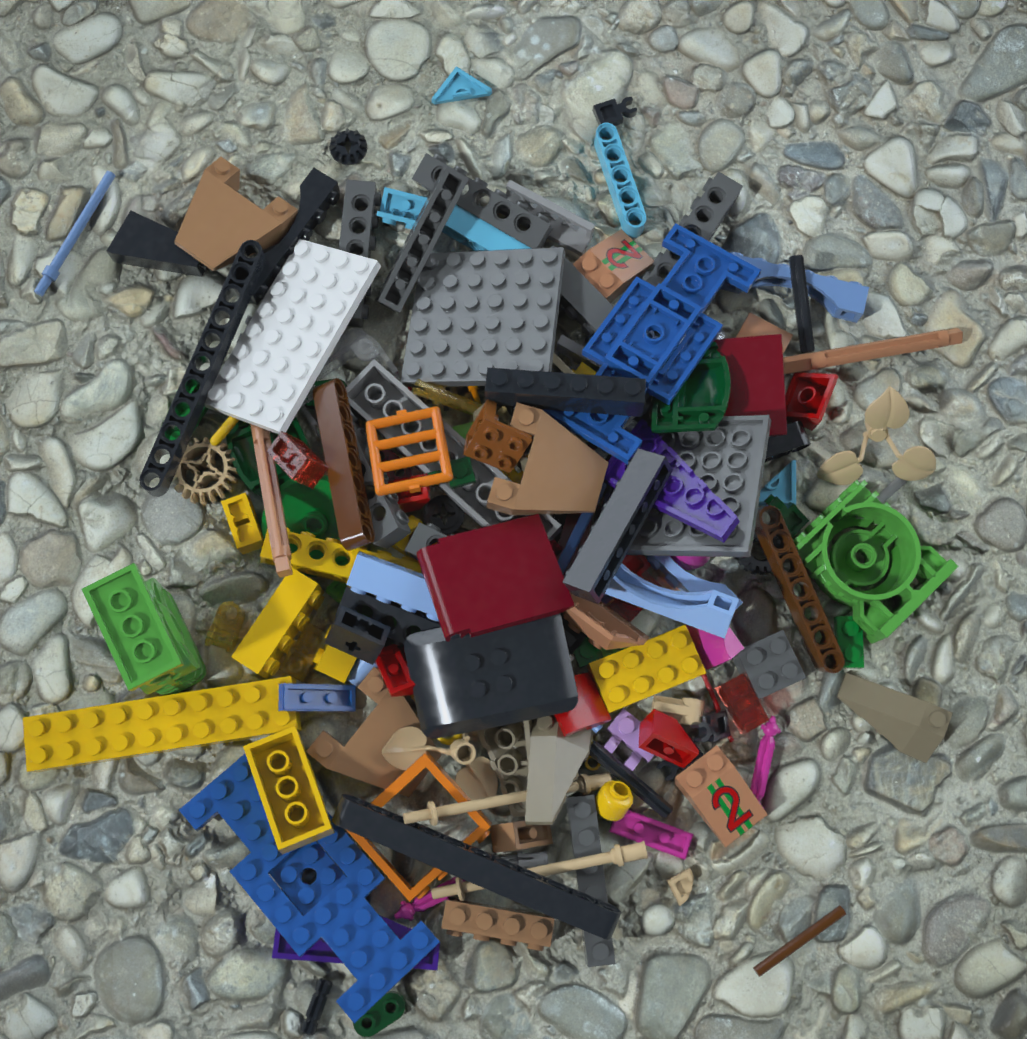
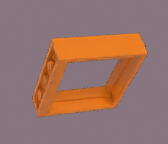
(478, 834)

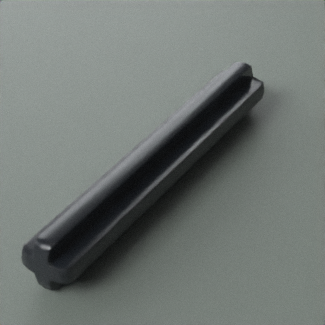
(801, 303)
(635, 784)

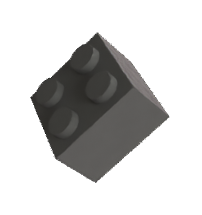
(769, 665)

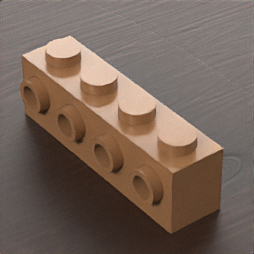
(497, 922)

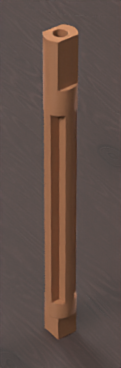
(872, 350)
(272, 502)

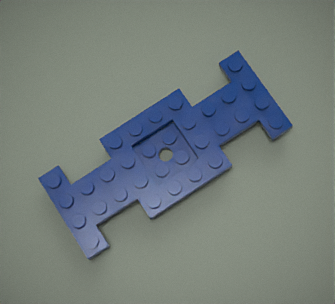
(673, 311)
(331, 905)

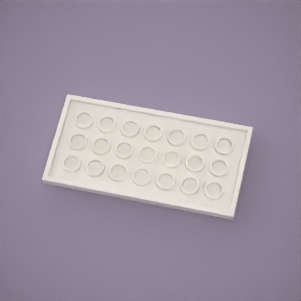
(291, 336)

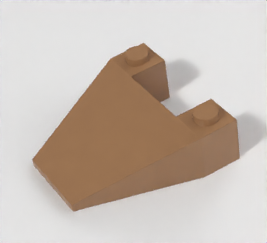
(224, 219)
(559, 472)
(363, 752)

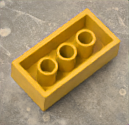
(279, 623)
(646, 669)
(288, 790)

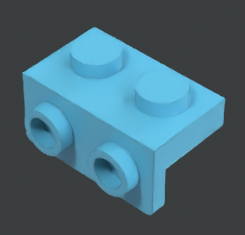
(400, 207)

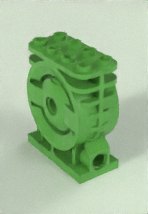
(907, 560)
(145, 633)

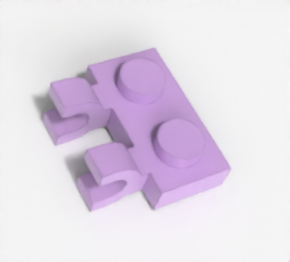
(626, 730)

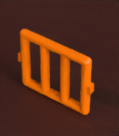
(376, 446)

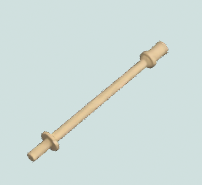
(583, 784)
(617, 855)

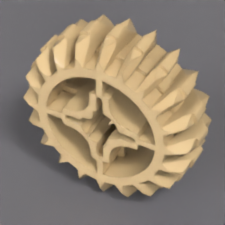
(202, 480)

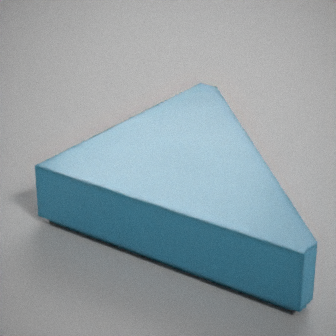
(460, 87)
(782, 486)

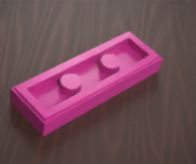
(654, 833)

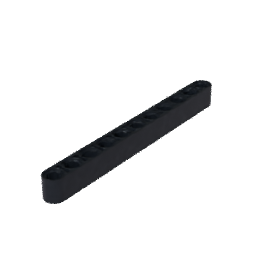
(206, 378)
(477, 866)

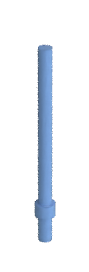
(51, 271)

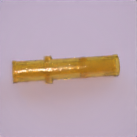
(439, 395)

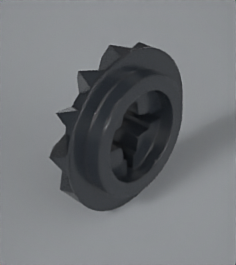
(356, 152)
(434, 508)

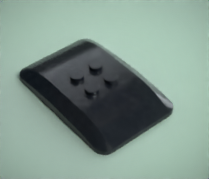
(490, 677)

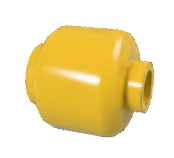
(613, 800)

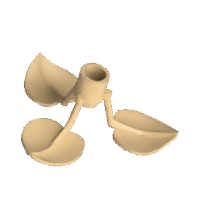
(886, 411)
(475, 779)

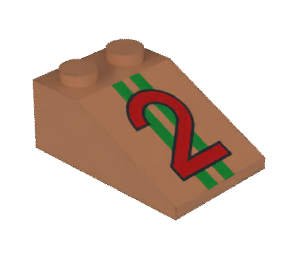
(613, 264)
(720, 796)

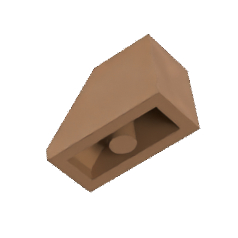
(519, 836)

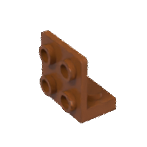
(495, 441)

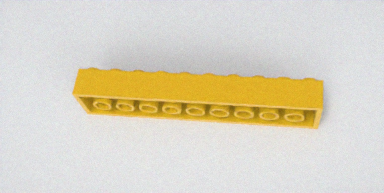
(156, 725)

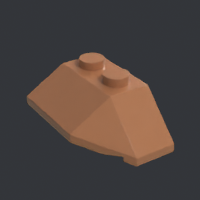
(602, 625)

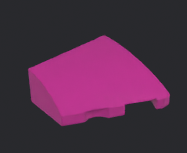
(714, 649)

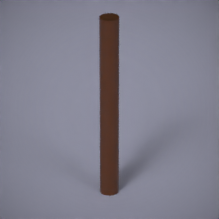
(800, 940)

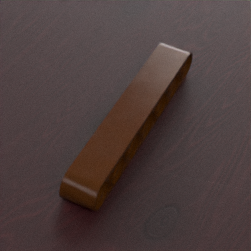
(343, 465)
(807, 597)

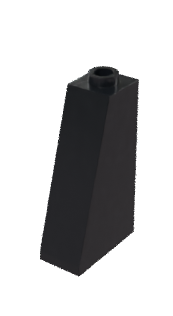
(151, 246)

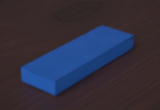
(317, 697)

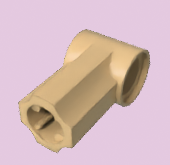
(684, 709)

